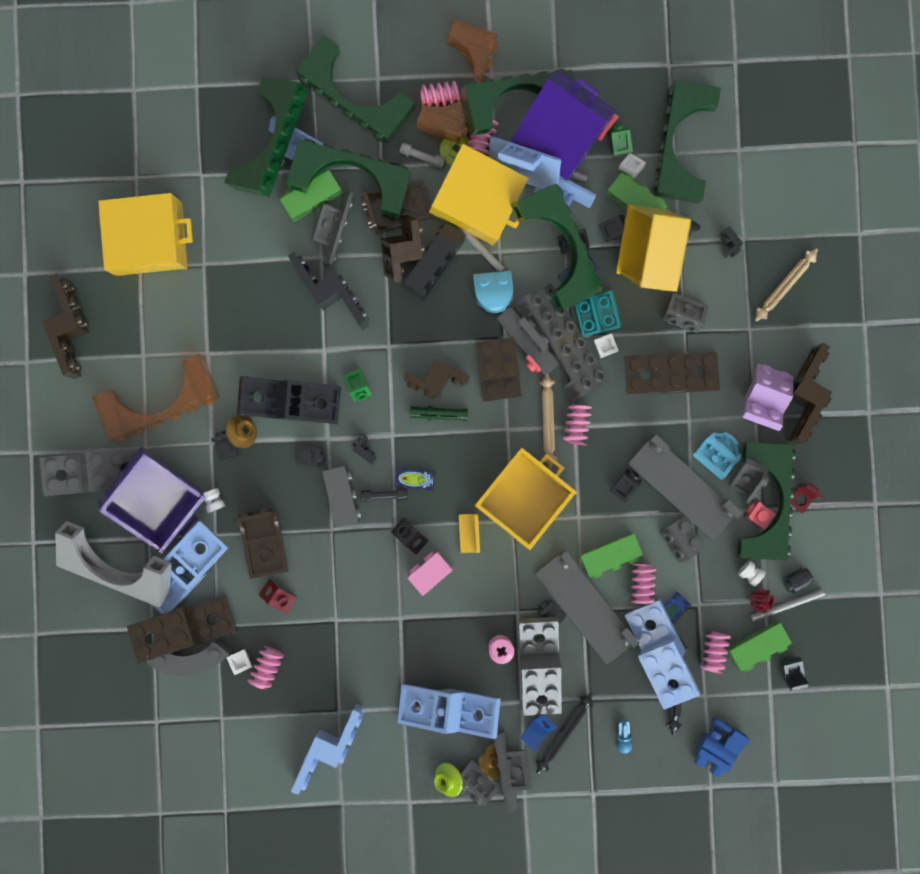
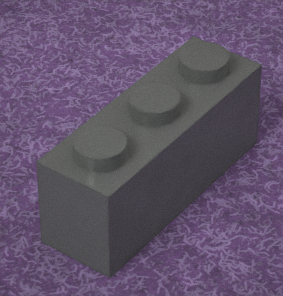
(341, 496)

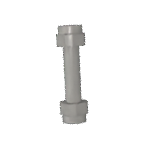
(438, 161)

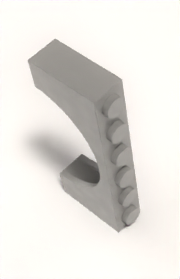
(77, 557)

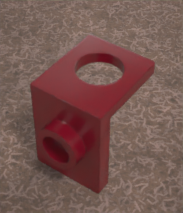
(810, 493)
(277, 598)

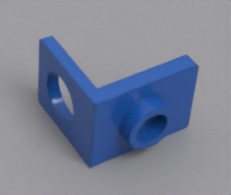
(537, 731)

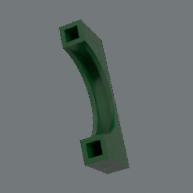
(480, 98)
(381, 120)
(312, 159)
(261, 173)
(672, 179)
(581, 278)
(773, 541)

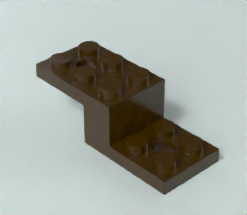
(66, 327)
(671, 373)
(810, 394)
(181, 629)

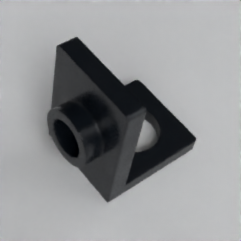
(408, 535)

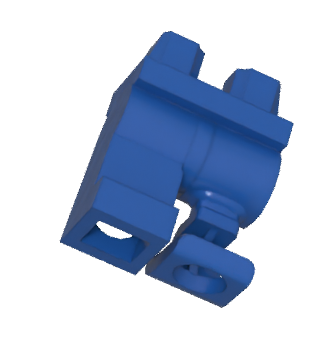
(721, 754)

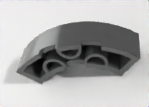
(191, 664)

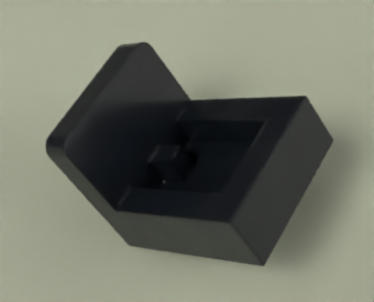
(794, 674)

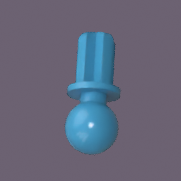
(624, 736)

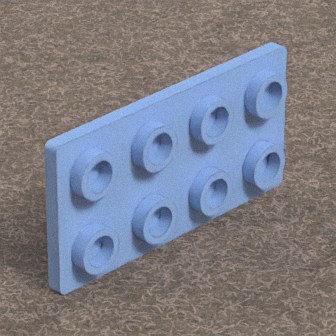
(537, 166)

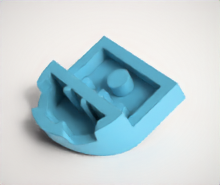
(493, 290)
(718, 453)

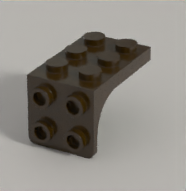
(415, 205)
(262, 542)

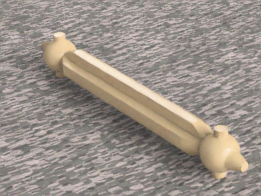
(786, 284)
(548, 418)

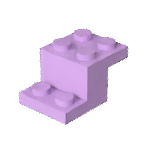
(768, 396)

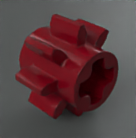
(762, 600)

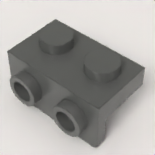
(750, 479)
(682, 539)

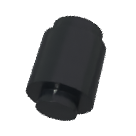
(798, 580)

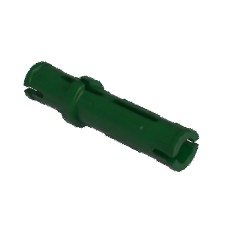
(438, 413)

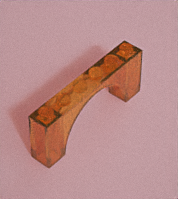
(477, 46)
(196, 391)

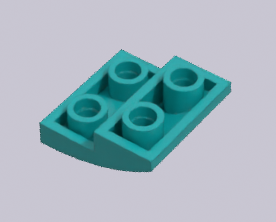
(598, 314)

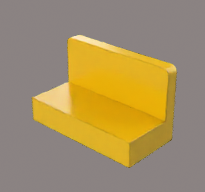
(469, 533)

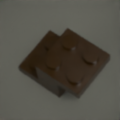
(402, 248)
(498, 369)
(436, 379)

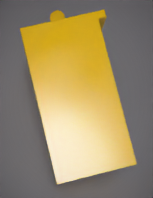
(478, 195)
(144, 234)
(653, 247)
(526, 497)

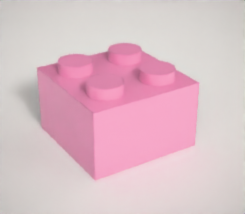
(430, 572)

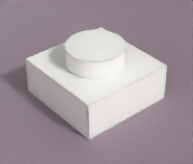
(632, 165)
(605, 345)
(239, 661)

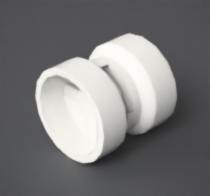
(211, 496)
(751, 572)

